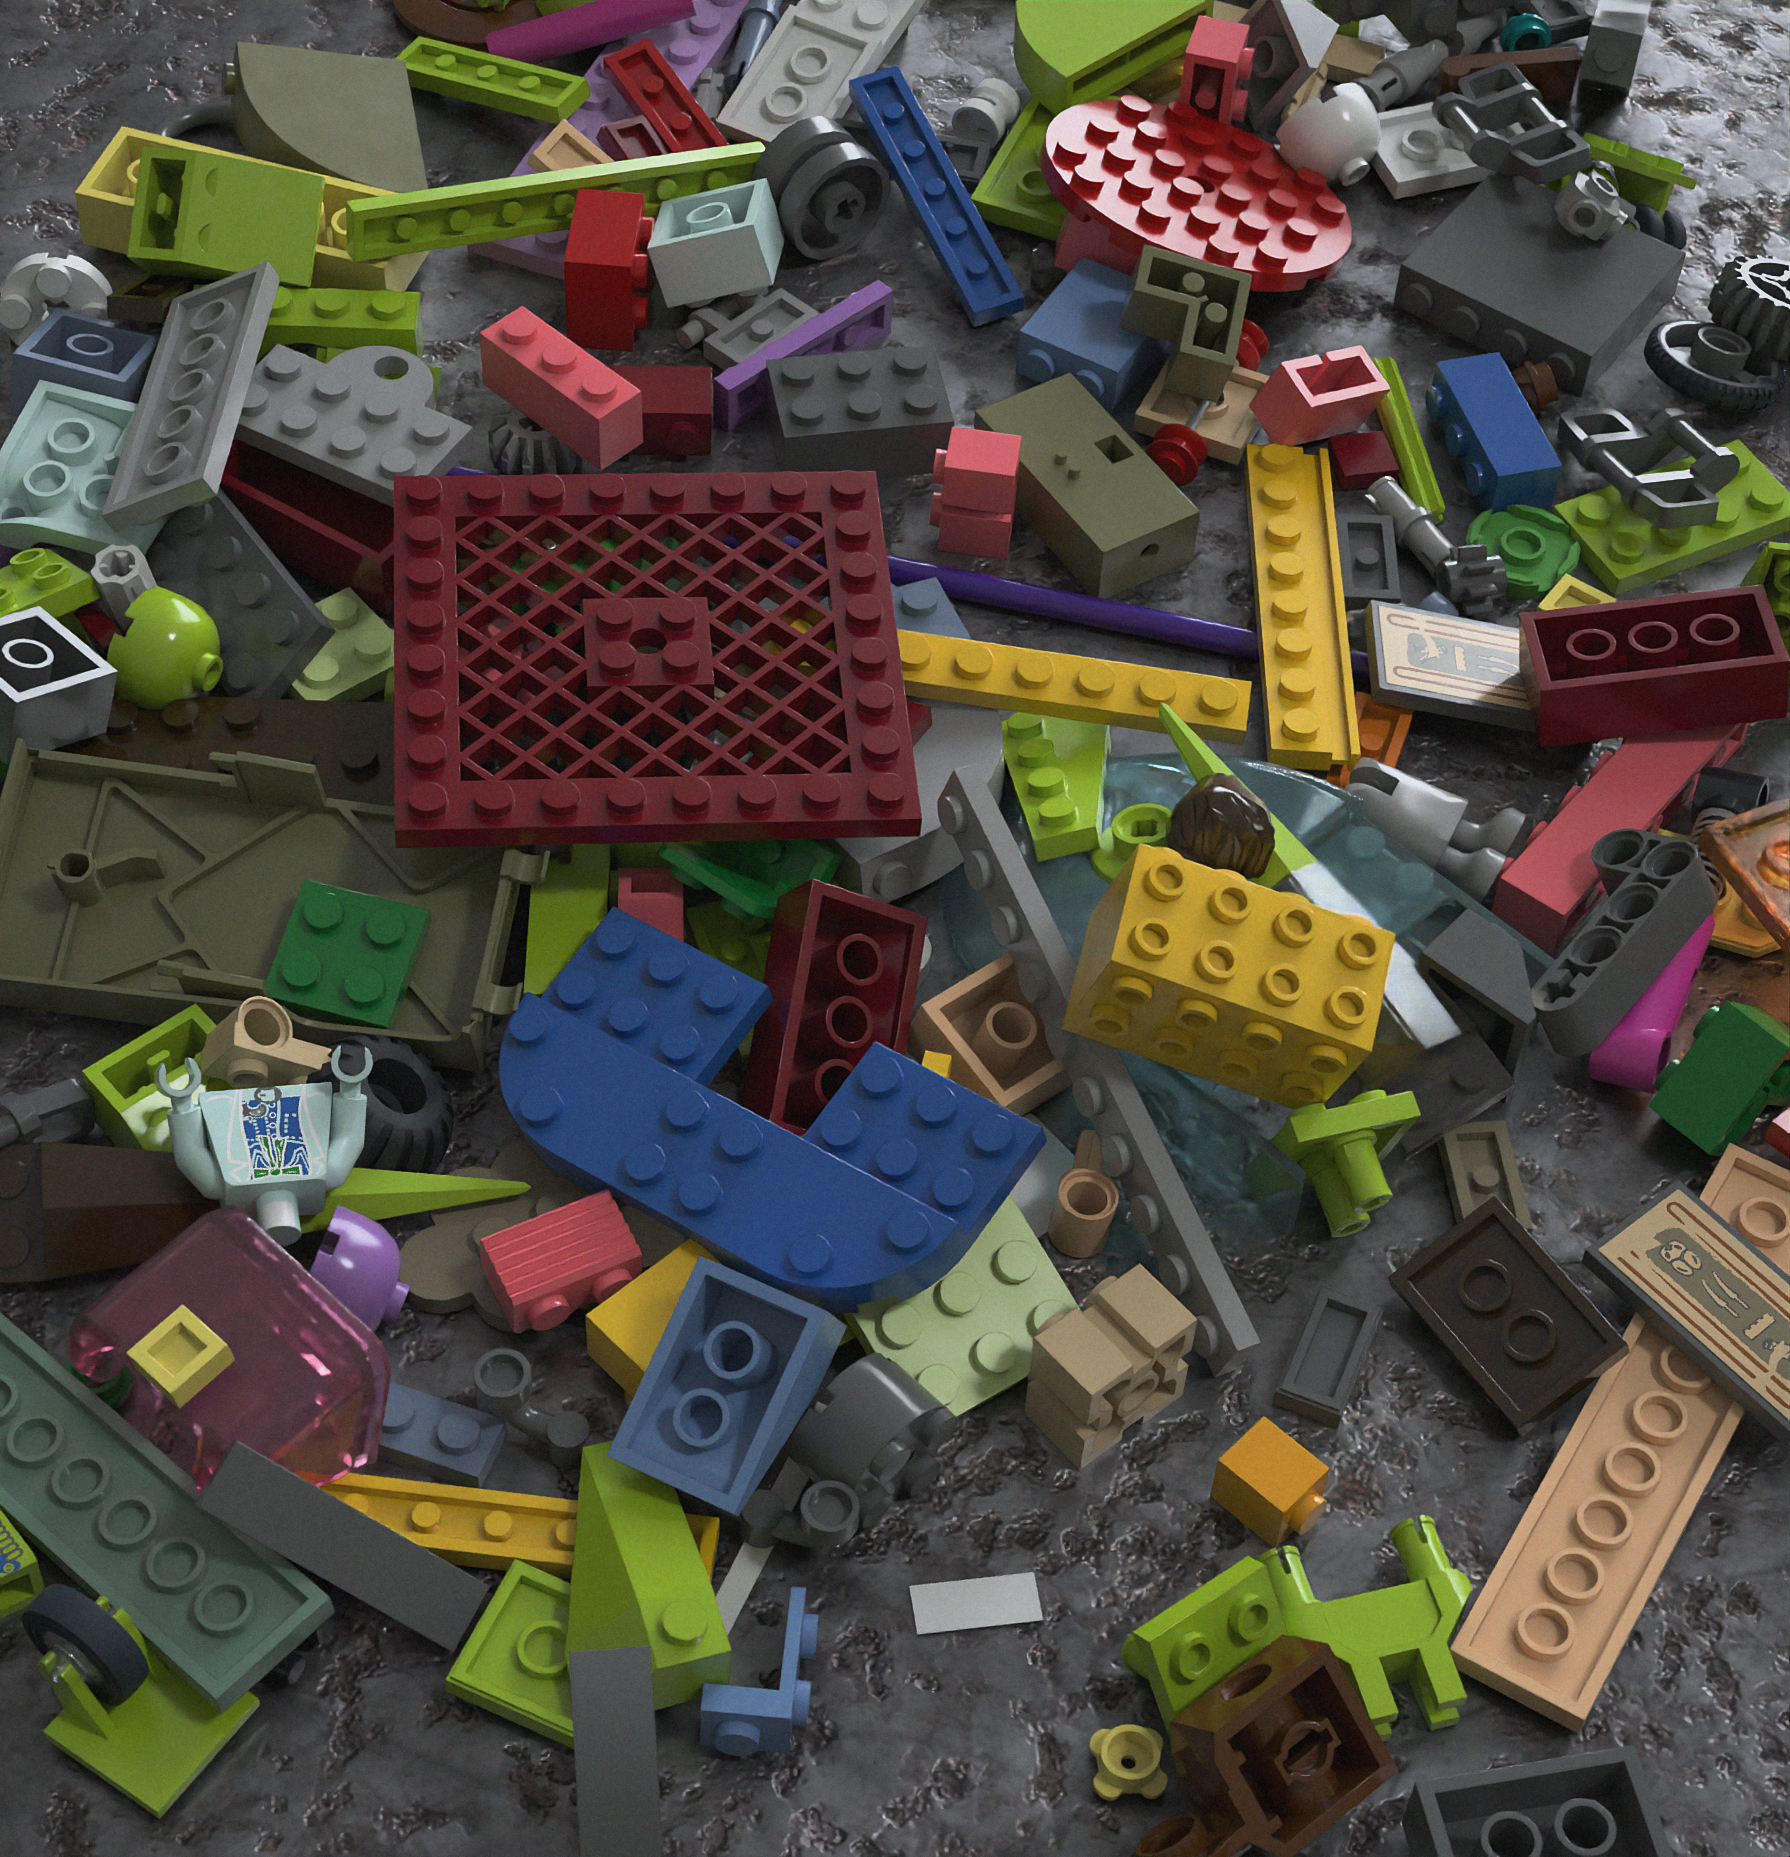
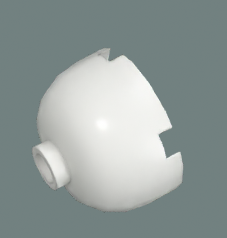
(1332, 135)

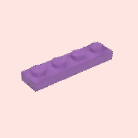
(842, 328)

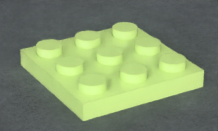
(975, 1324)

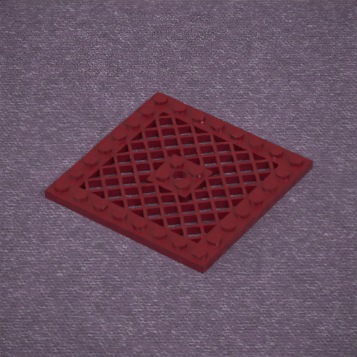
(454, 802)

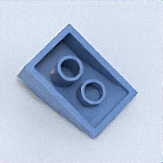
(726, 1385)

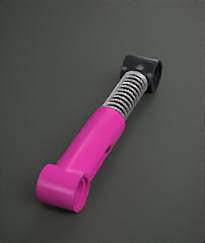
(1642, 1040)

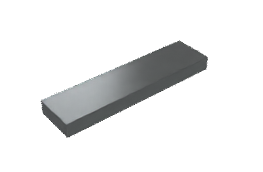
(342, 1545)

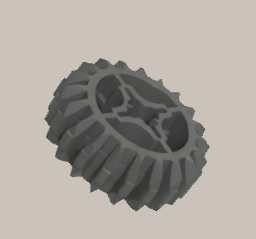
(1754, 302)

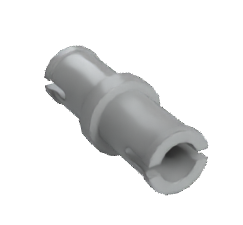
(1412, 524)

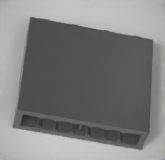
(1530, 288)

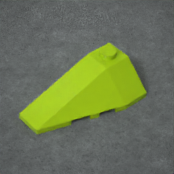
(643, 1580)

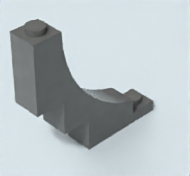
(1614, 45)

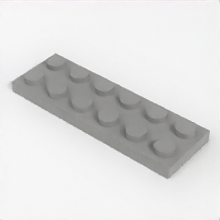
(192, 399)

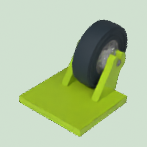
(121, 1702)

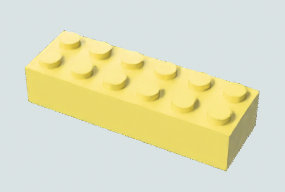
(108, 199)

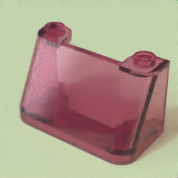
(305, 1368)

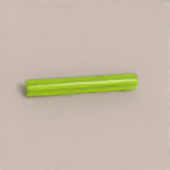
(1406, 442)

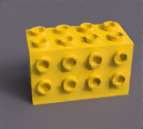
(1229, 979)

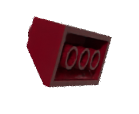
(838, 982)

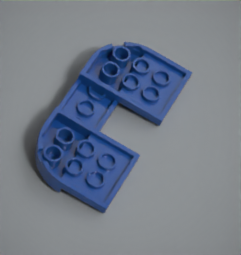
(858, 1210)

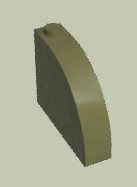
(327, 114)

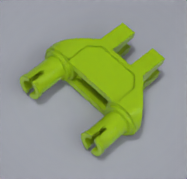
(1388, 1631)

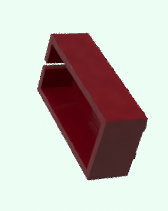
(315, 523)

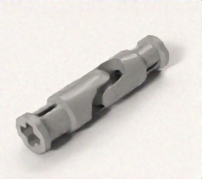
(1408, 70)

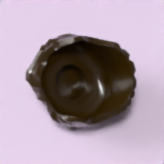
(1222, 827)

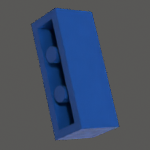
(1493, 433)

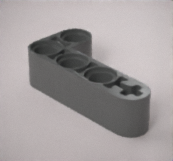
(1652, 910)

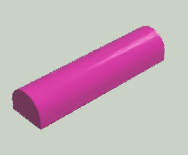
(584, 28)

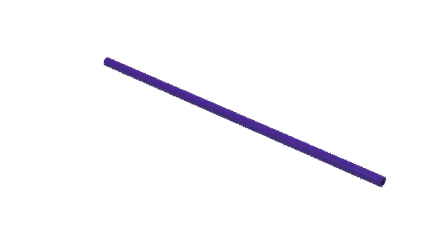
(1066, 605)

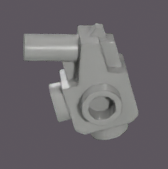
(1592, 207)

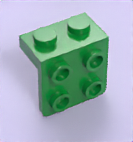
(751, 871)

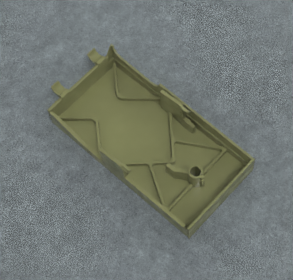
(176, 885)

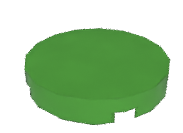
(1532, 546)

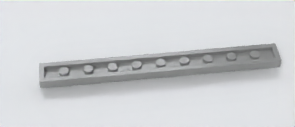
(1098, 1074)

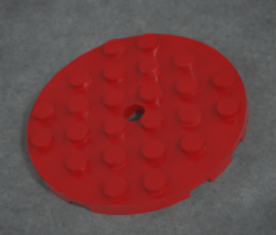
(1195, 191)

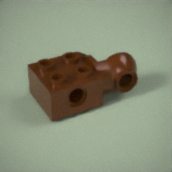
(1271, 1757)

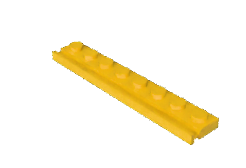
(1300, 609)

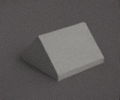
(1289, 47)

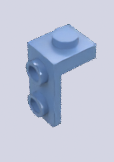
(760, 1719)

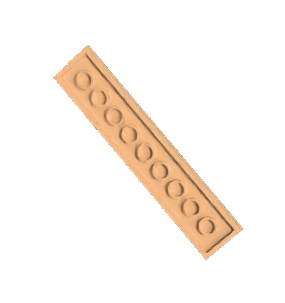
(1615, 1495)

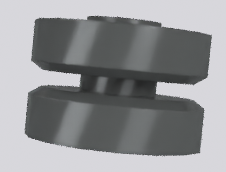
(823, 186)

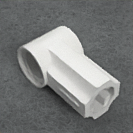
(121, 578)

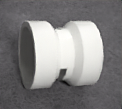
(987, 112)

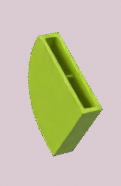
(1094, 47)

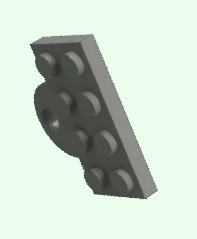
(351, 421)

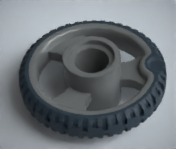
(1714, 366)

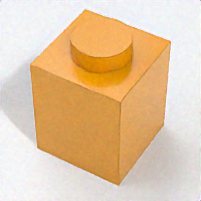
(1271, 1483)

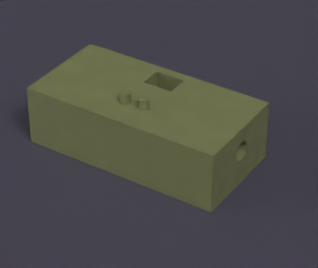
(1092, 489)

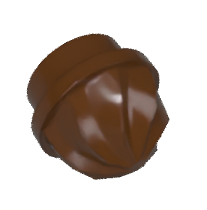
(1537, 386)

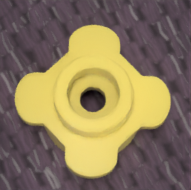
(1134, 1743)

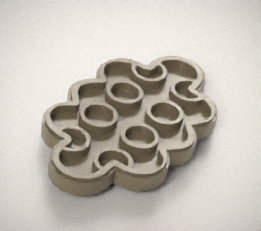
(445, 1258)

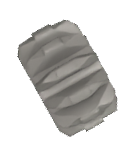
(525, 448)

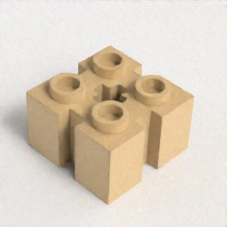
(1108, 1364)

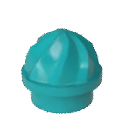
(1525, 33)

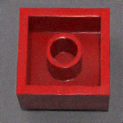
(608, 270)

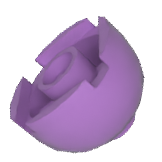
(361, 1267)

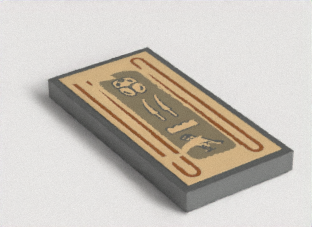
(1446, 665)
(1706, 1296)

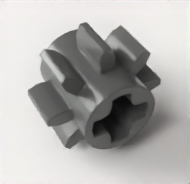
(1472, 579)

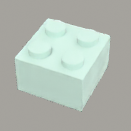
(717, 244)

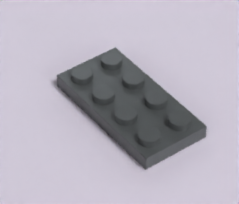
(260, 611)

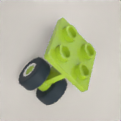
(1647, 184)

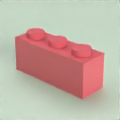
(561, 388)

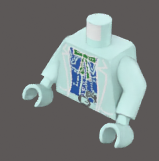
(268, 1145)

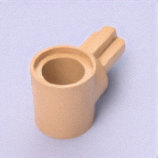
(1085, 1190)

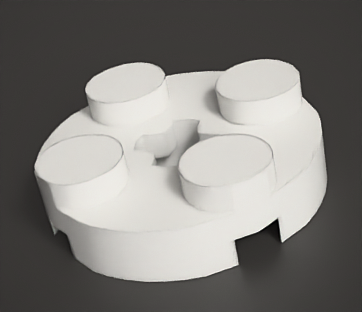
(54, 279)

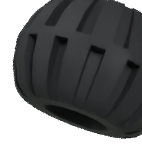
(406, 1104)

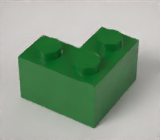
(1726, 1076)

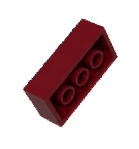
(1653, 665)

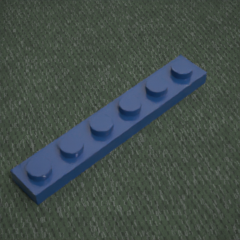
(936, 196)

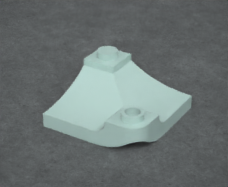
(62, 469)

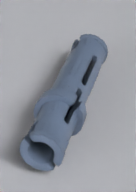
(756, 24)

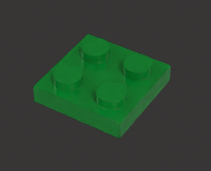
(347, 956)

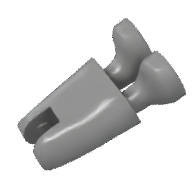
(1432, 825)

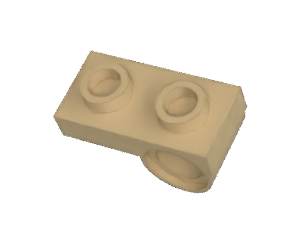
(258, 1048)

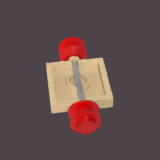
(1192, 427)

